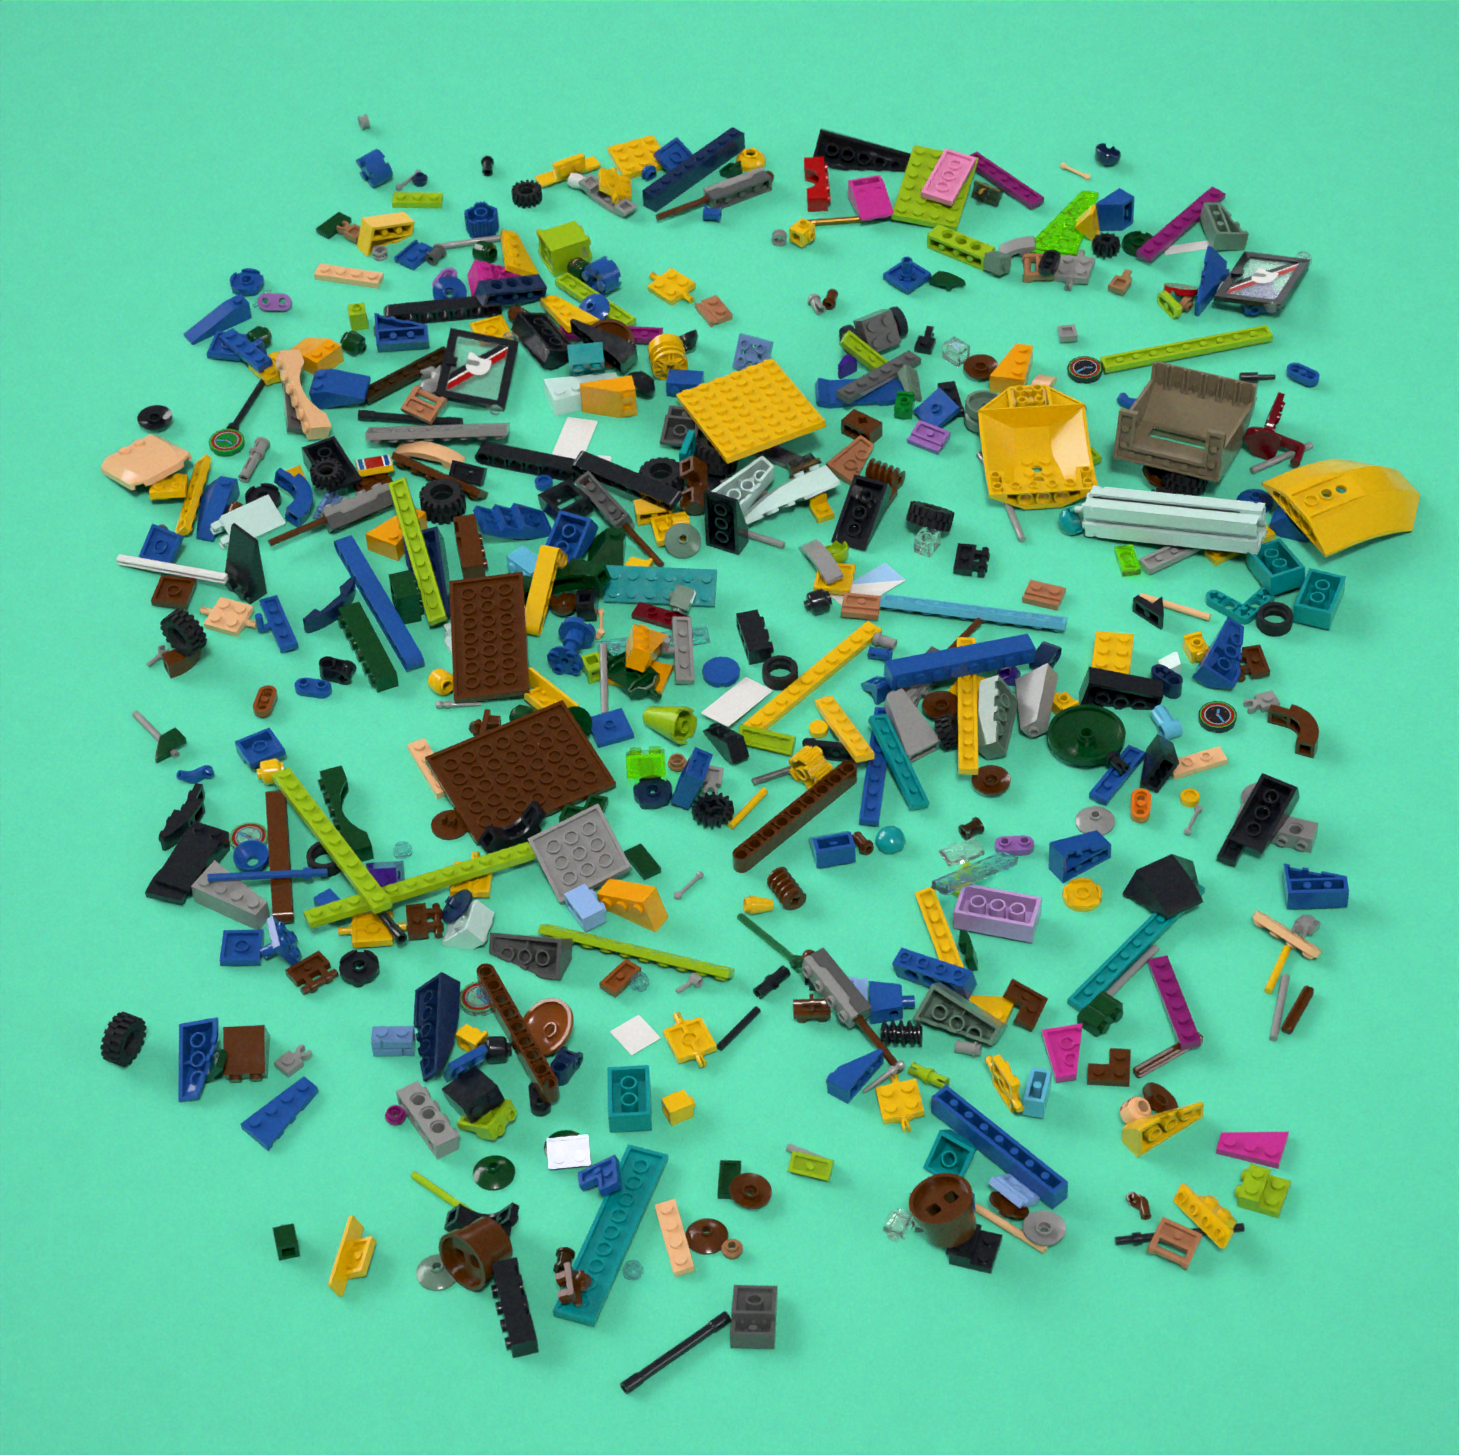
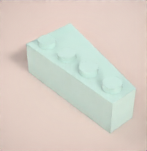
(565, 394)
(748, 483)

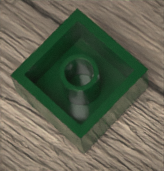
(406, 596)

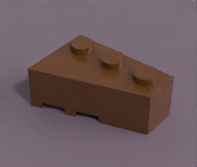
(469, 547)

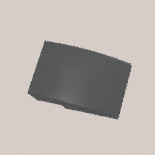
(676, 426)
(753, 1316)

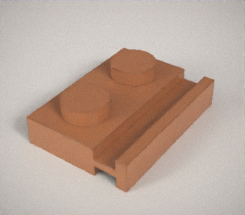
(713, 311)
(1044, 595)
(860, 606)

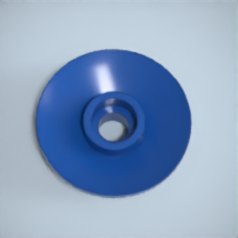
(449, 285)
(599, 305)
(1256, 496)

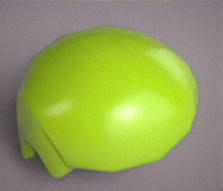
(838, 551)

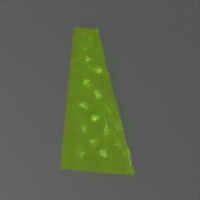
(1061, 231)

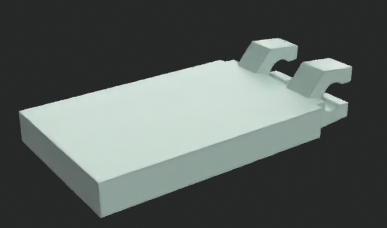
(256, 518)

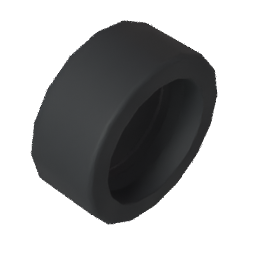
(1277, 609)
(779, 662)
(315, 851)

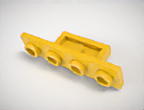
(564, 167)
(545, 692)
(1207, 1214)
(352, 1257)

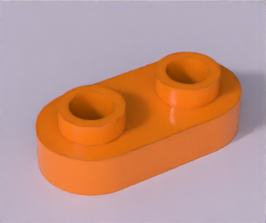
(1140, 805)

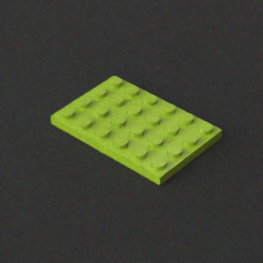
(922, 211)

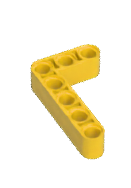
(541, 586)

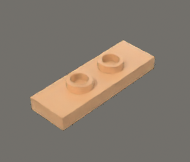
(1199, 762)

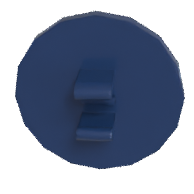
(456, 905)

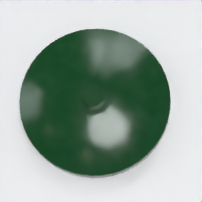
(1086, 734)

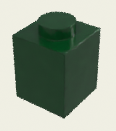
(286, 1242)

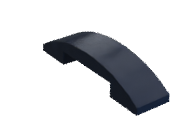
(320, 619)

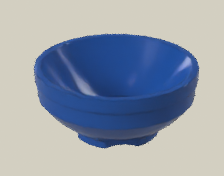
(249, 850)

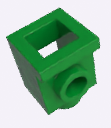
(904, 405)

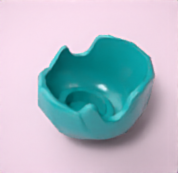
(1070, 522)
(890, 840)

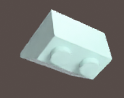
(470, 928)

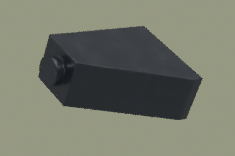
(1158, 763)

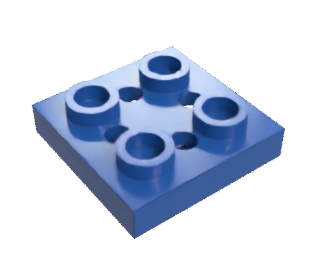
(907, 272)
(282, 942)

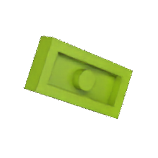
(811, 1165)

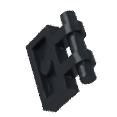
(965, 560)

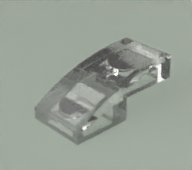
(959, 854)

